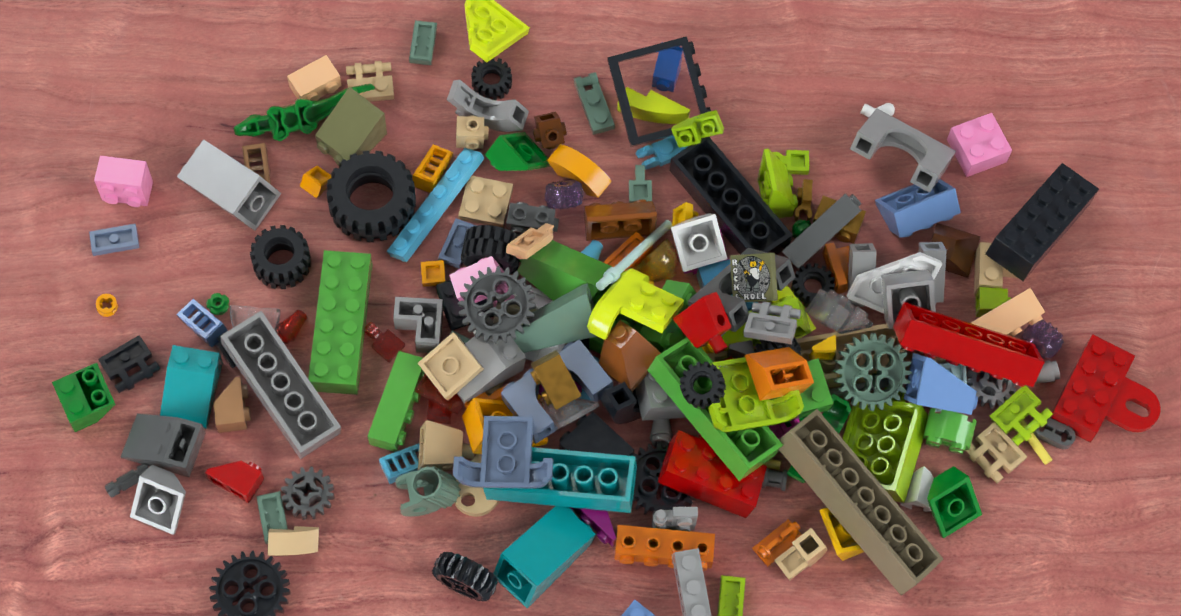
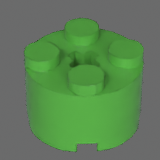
(949, 430)

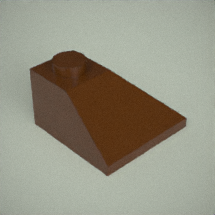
(960, 248)

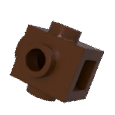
(549, 130)

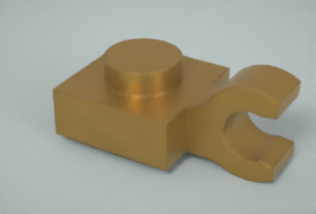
(804, 195)

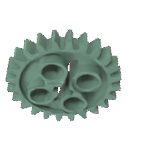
(893, 371)

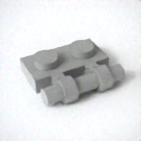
(769, 327)
(677, 519)

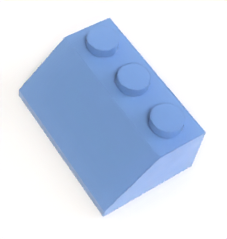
(918, 209)

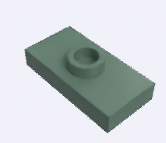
(423, 42)
(271, 512)

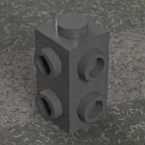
(523, 217)

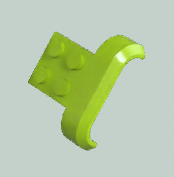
(741, 403)

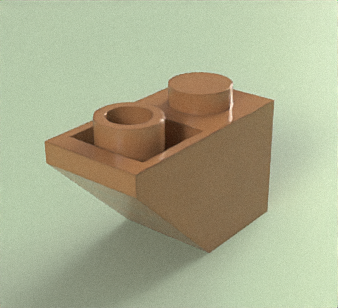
(231, 409)

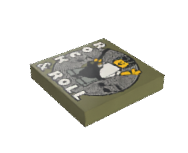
(754, 277)

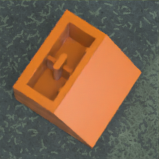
(778, 372)

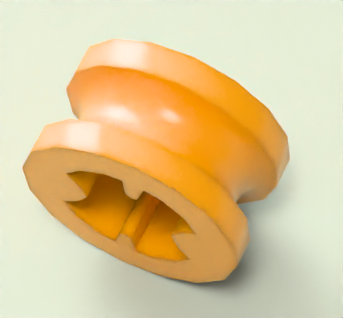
(106, 312)

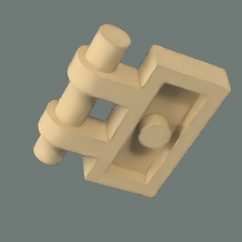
(383, 84)
(1001, 448)

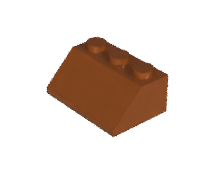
(619, 219)

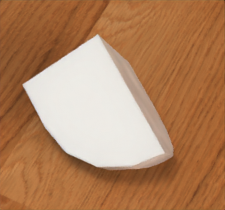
(919, 489)

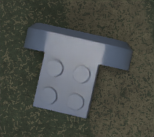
(505, 457)

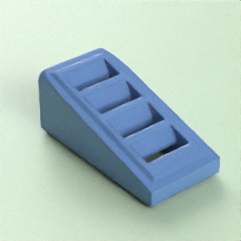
(211, 332)

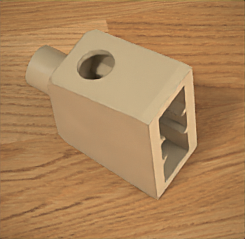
(440, 445)

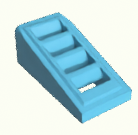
(394, 457)

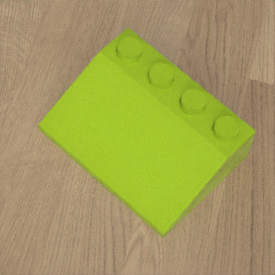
(888, 443)

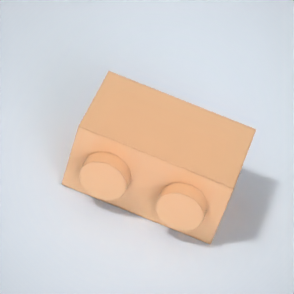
(315, 80)

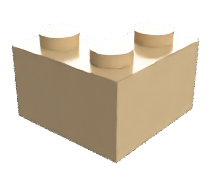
(987, 271)

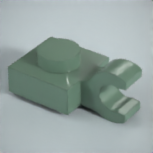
(640, 188)

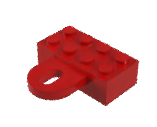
(1100, 392)
(700, 473)

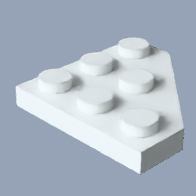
(868, 285)

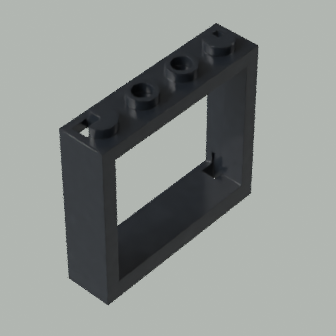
(694, 73)

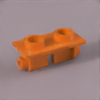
(777, 542)

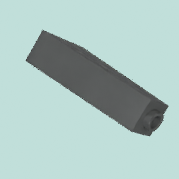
(823, 230)

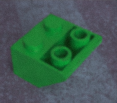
(84, 396)

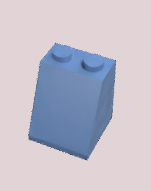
(937, 387)

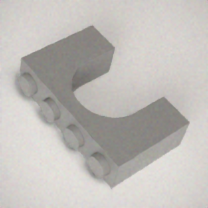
(886, 130)
(863, 259)

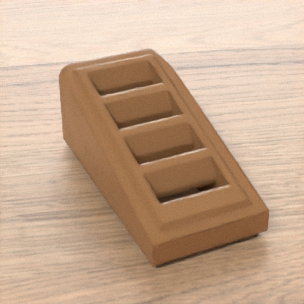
(253, 149)

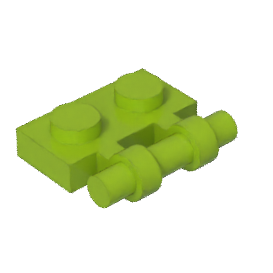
(1018, 408)

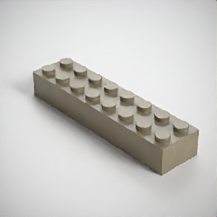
(859, 502)

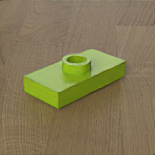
(731, 596)

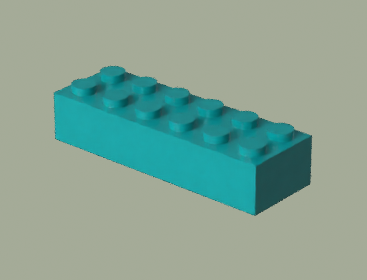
(578, 481)

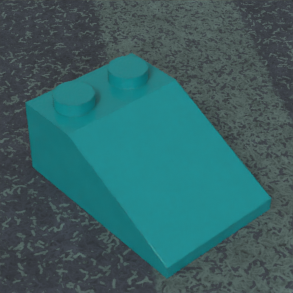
(191, 384)

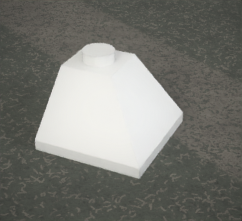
(698, 242)

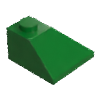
(516, 153)
(952, 501)

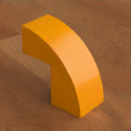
(574, 165)

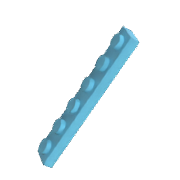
(435, 204)

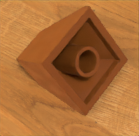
(627, 355)

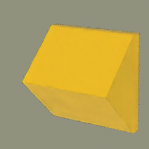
(842, 541)

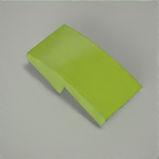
(700, 126)

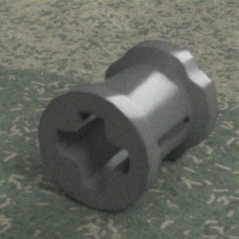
(775, 479)

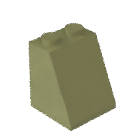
(351, 127)

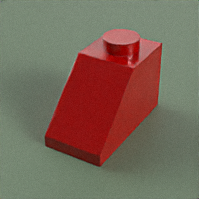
(237, 478)

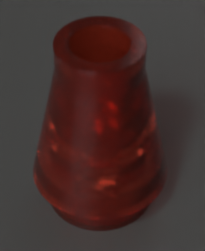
(291, 326)

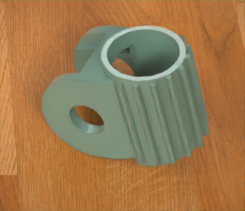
(434, 498)

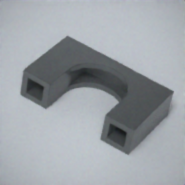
(734, 306)

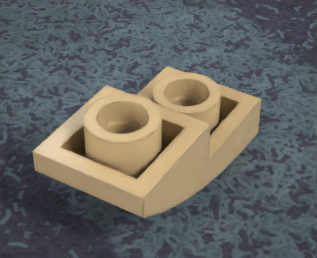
(293, 542)

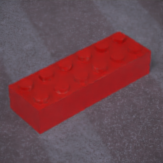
(968, 345)

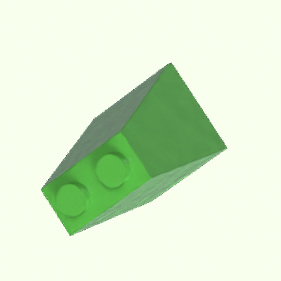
(562, 269)

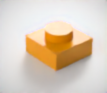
(432, 273)

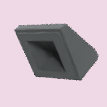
(740, 349)

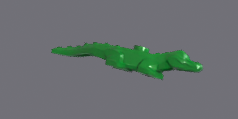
(300, 116)

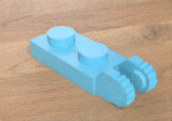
(663, 152)

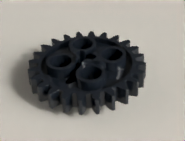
(649, 478)
(235, 574)

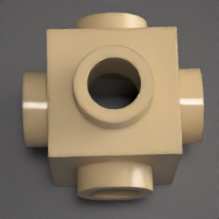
(471, 132)

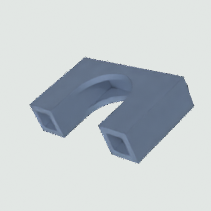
(584, 369)

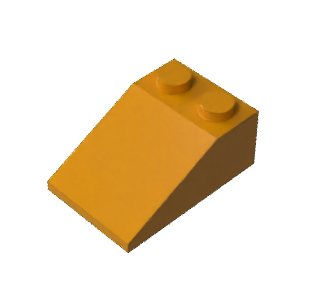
(474, 420)

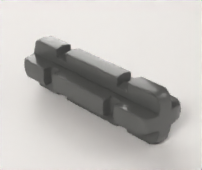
(125, 481)

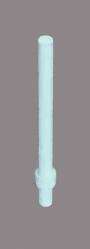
(613, 273)

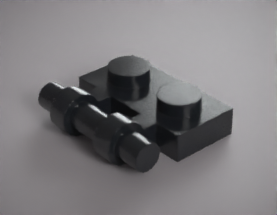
(125, 358)

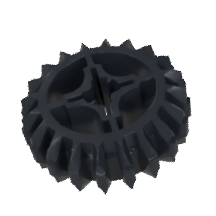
(464, 576)

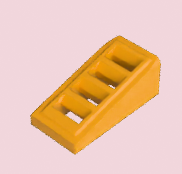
(425, 180)

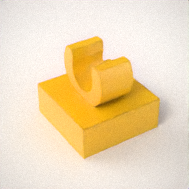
(683, 213)

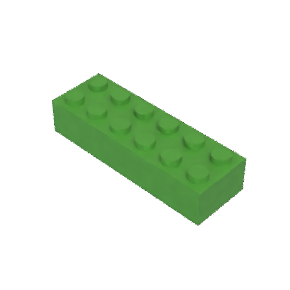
(340, 322)
(739, 450)

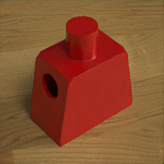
(705, 322)

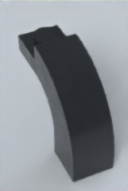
(621, 404)

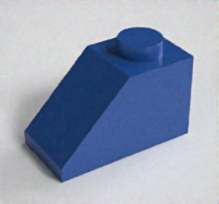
(667, 69)

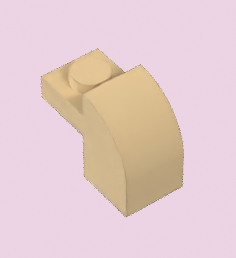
(804, 553)

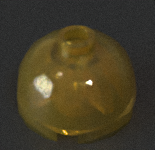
(660, 262)

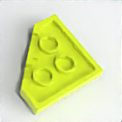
(491, 28)

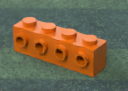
(657, 545)

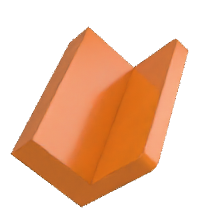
(838, 263)

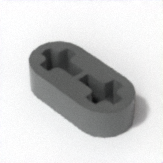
(1053, 433)

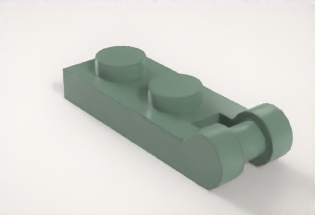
(594, 104)

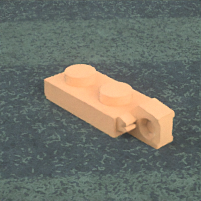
(530, 241)

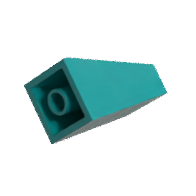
(543, 554)

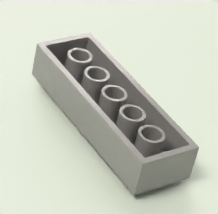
(280, 384)

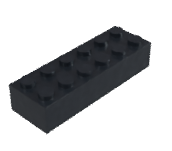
(728, 195)
(1042, 222)

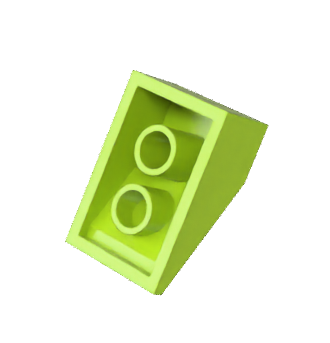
(776, 185)

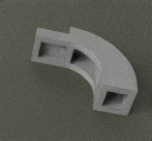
(497, 115)

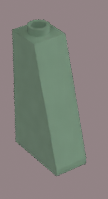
(558, 321)

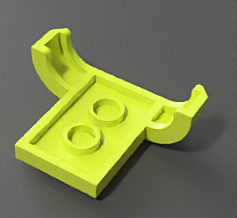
(636, 299)

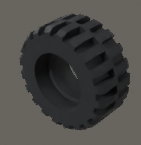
(364, 170)

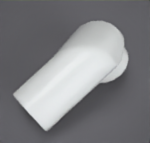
(867, 110)

